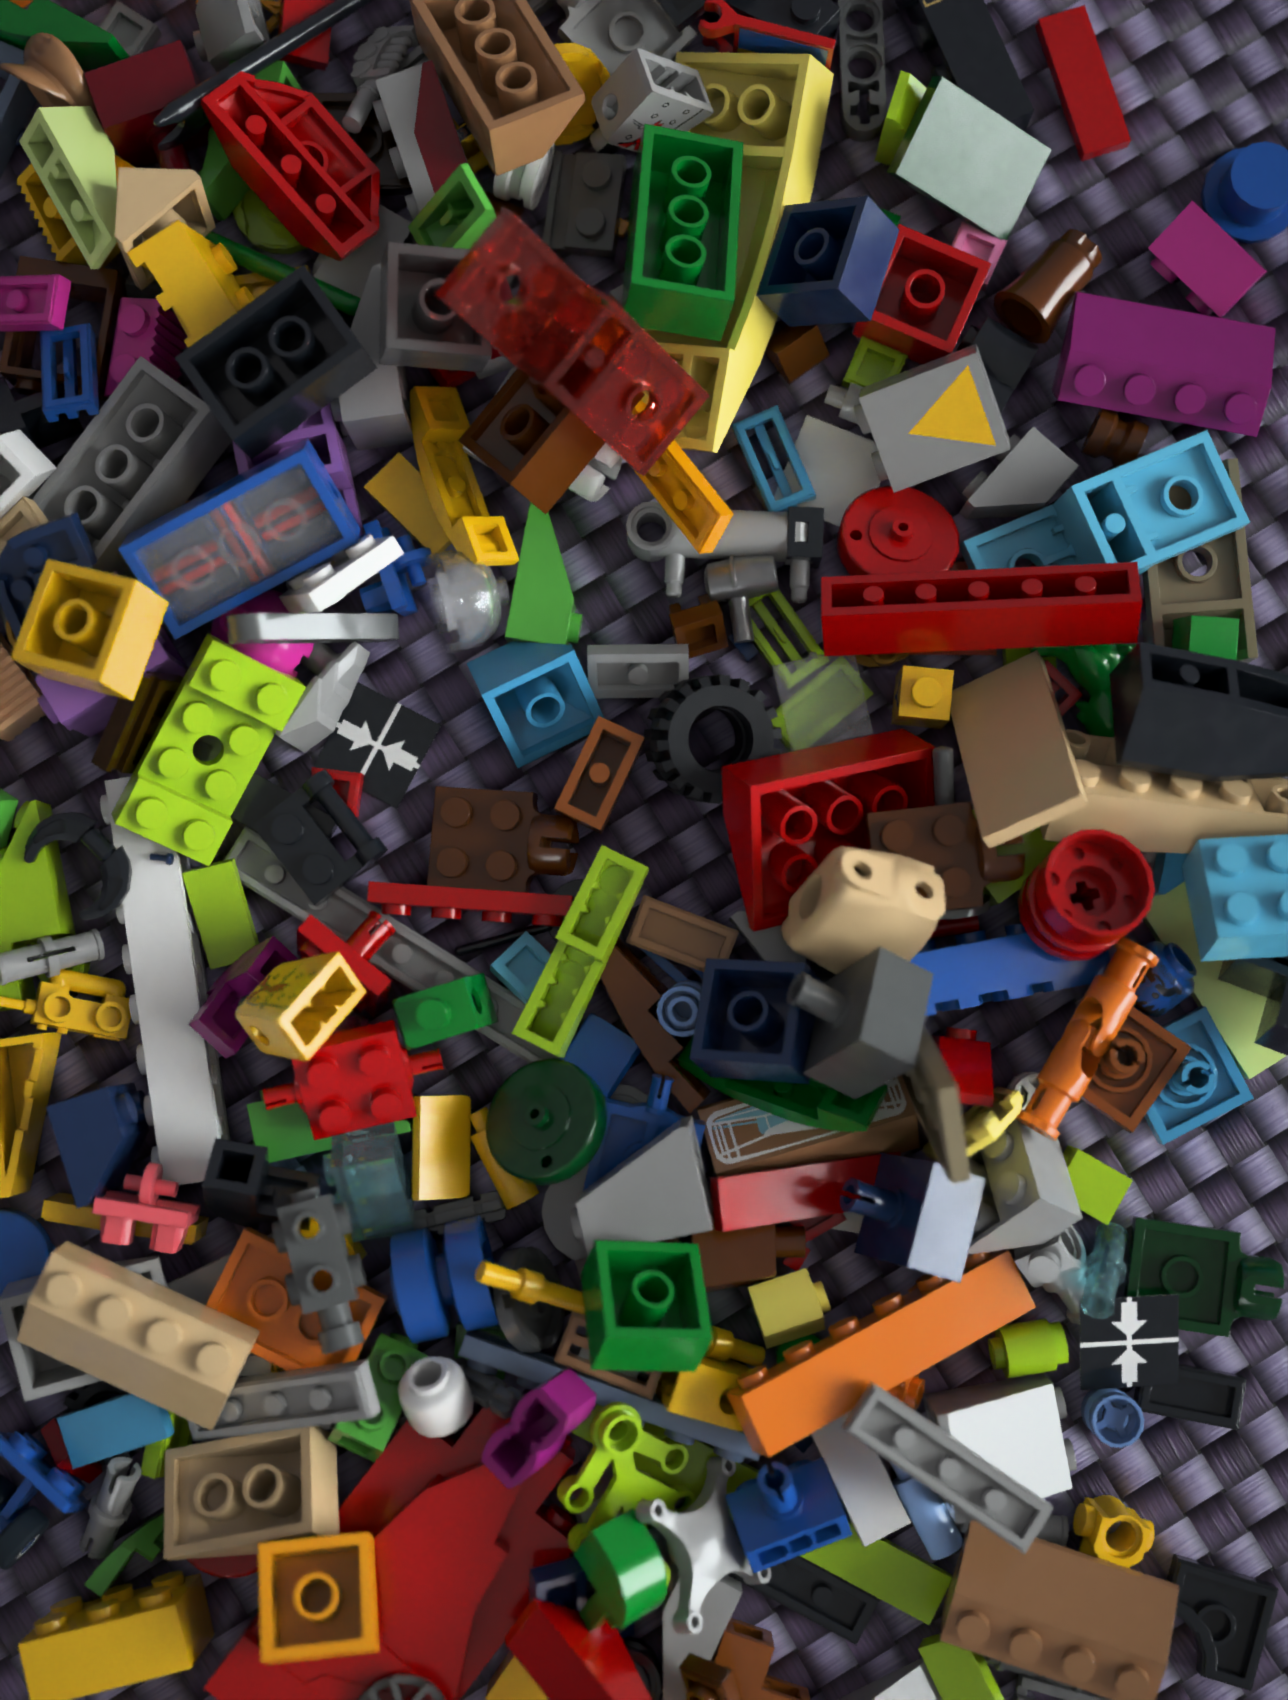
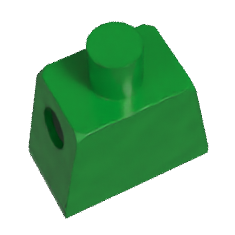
(444, 1011)

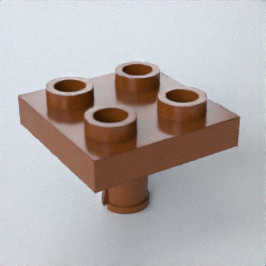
(1134, 1070)

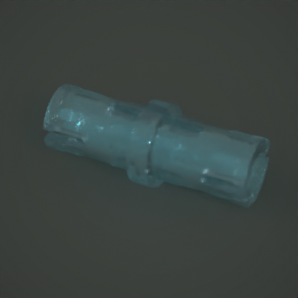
(1102, 1287)

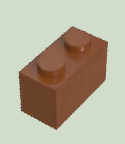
(600, 774)

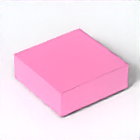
(980, 245)

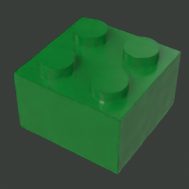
(645, 1306)

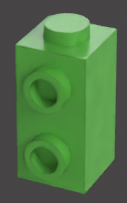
(388, 1362)

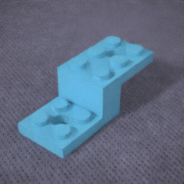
(1122, 515)

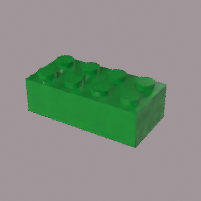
(683, 232)

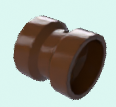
(1114, 438)

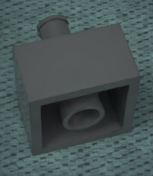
(417, 324)
(864, 1021)

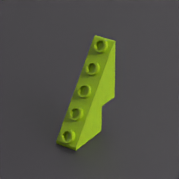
(31, 894)

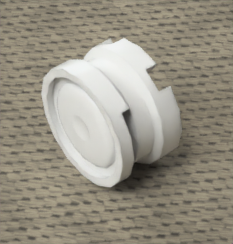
(525, 181)

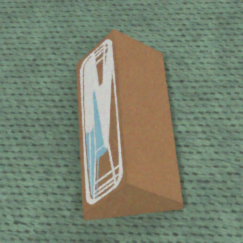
(754, 1140)

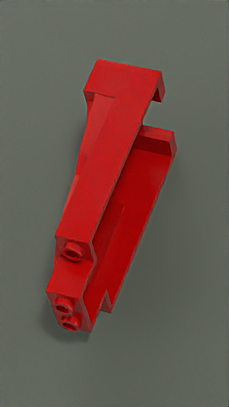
(446, 1564)

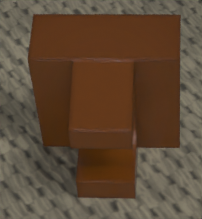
(699, 626)

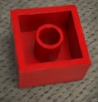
(924, 297)

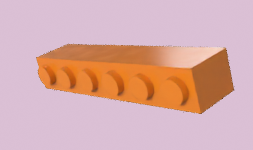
(884, 1347)

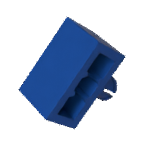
(787, 1512)

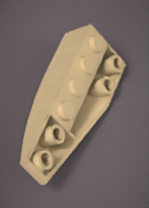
(1166, 809)

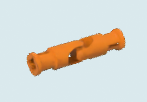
(1083, 1046)

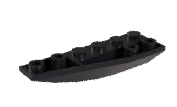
(1199, 715)

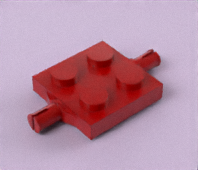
(355, 1081)

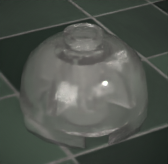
(465, 599)

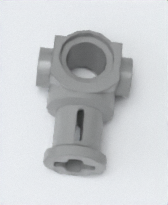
(1057, 1268)

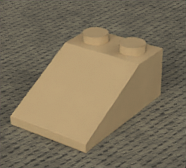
(249, 1492)

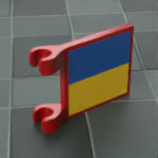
(761, 36)

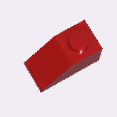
(968, 1064)

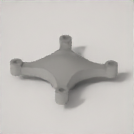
(701, 1544)

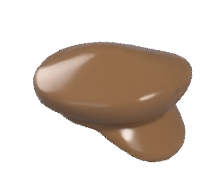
(52, 73)

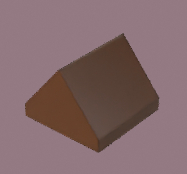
(796, 351)

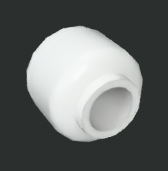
(435, 1396)

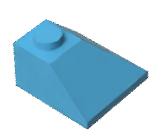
(536, 697)

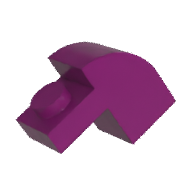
(217, 1016)

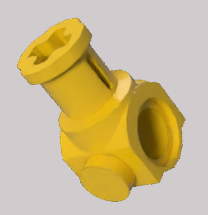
(1125, 1544)

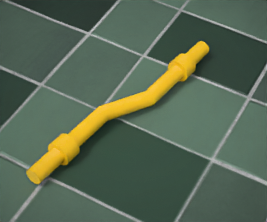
(532, 1287)

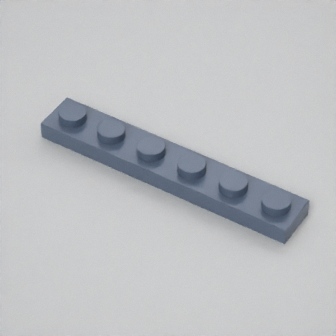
(490, 1352)

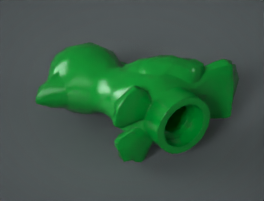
(1091, 669)

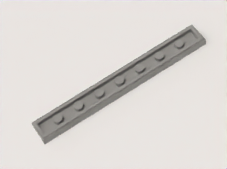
(403, 956)

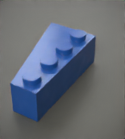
(998, 969)

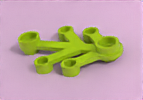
(627, 1483)

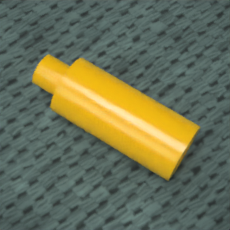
(510, 1189)

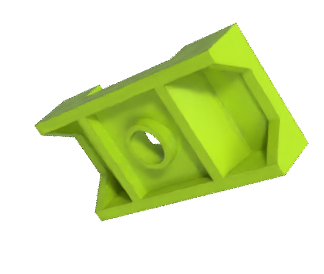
(191, 800)

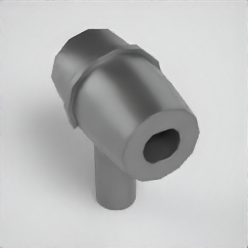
(735, 582)

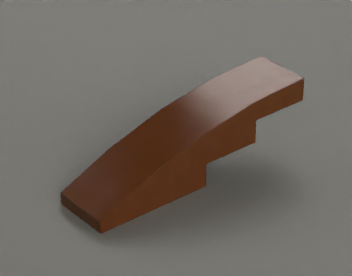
(635, 995)

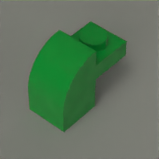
(623, 1570)

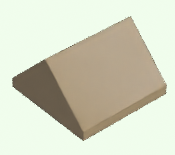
(152, 201)

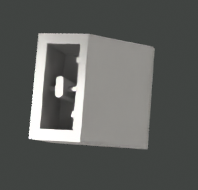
(1025, 1191)

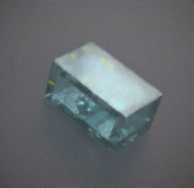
(372, 1181)

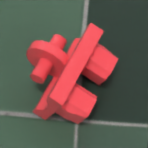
(122, 1210)

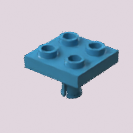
(1203, 1083)

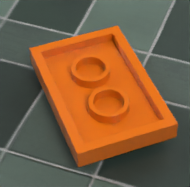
(257, 1295)

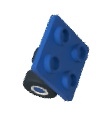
(63, 1489)

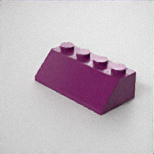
(1165, 364)

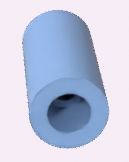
(928, 1516)

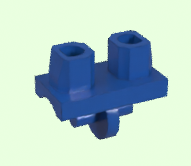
(394, 592)

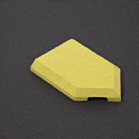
(984, 1123)

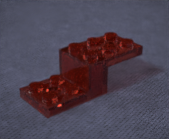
(572, 342)

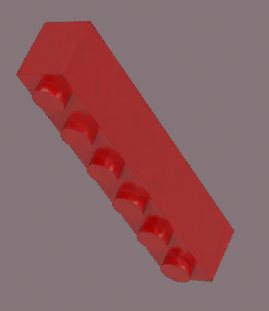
(981, 609)

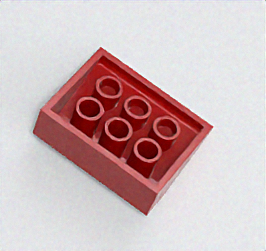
(805, 803)

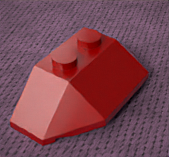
(297, 162)

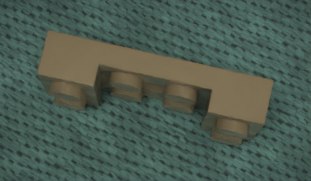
(1218, 593)

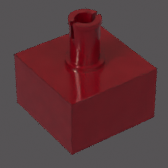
(134, 93)

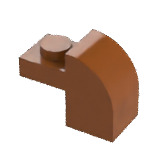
(749, 1653)

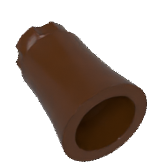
(1048, 286)

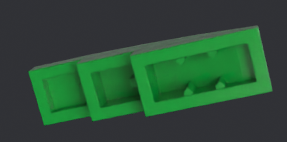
(86, 41)

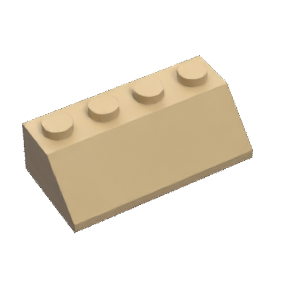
(136, 1334)

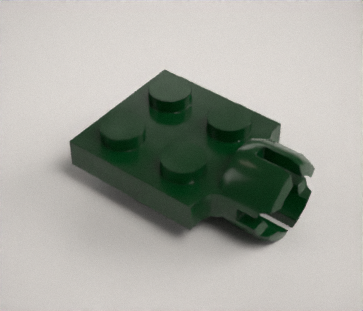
(1205, 1270)

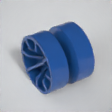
(431, 1281)

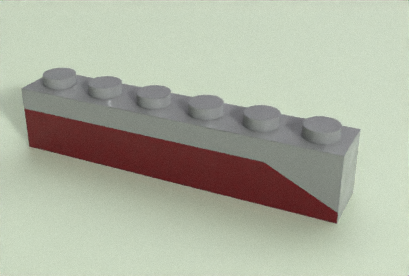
(426, 148)

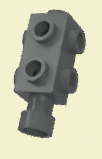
(322, 1252)

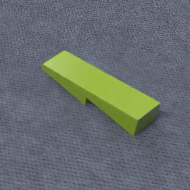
(581, 952)

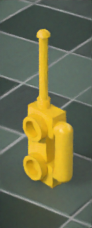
(61, 1011)

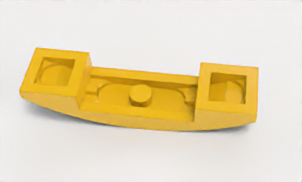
(450, 481)

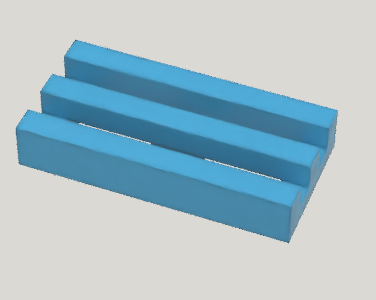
(789, 498)

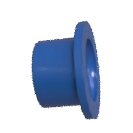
(1249, 192)

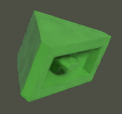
(455, 213)

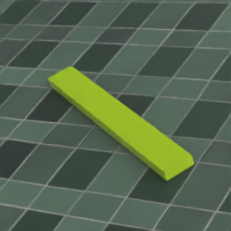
(877, 1568)

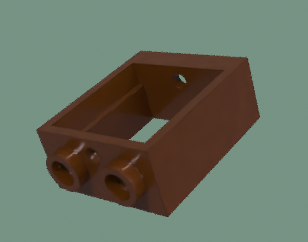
(93, 285)

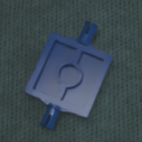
(633, 1127)

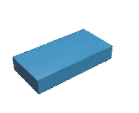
(112, 1428)

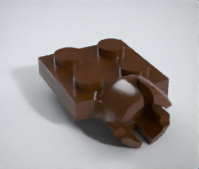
(496, 840)
(949, 841)

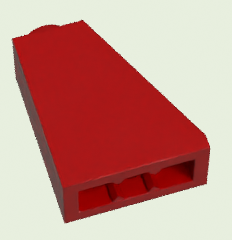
(571, 1660)

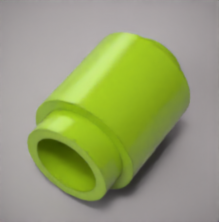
(1028, 1348)

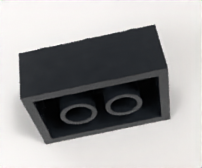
(276, 362)

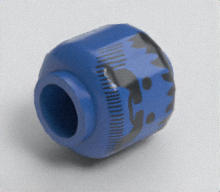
(1167, 982)

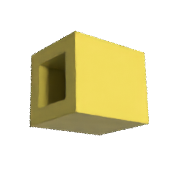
(789, 1307)

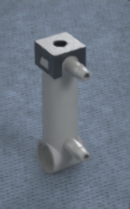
(788, 536)

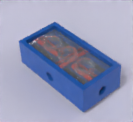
(242, 538)

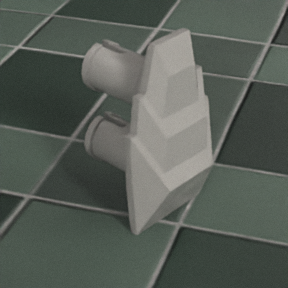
(324, 695)

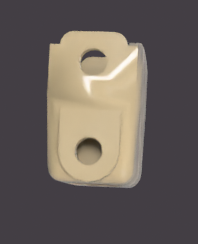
(863, 903)

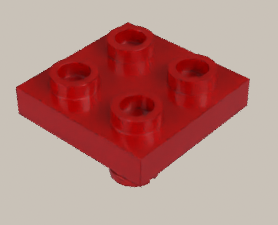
(357, 950)

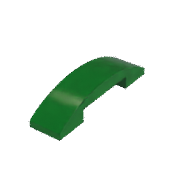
(798, 1102)

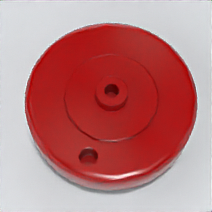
(897, 533)

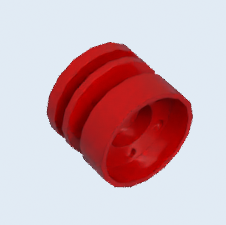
(1086, 895)

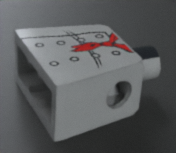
(647, 92)

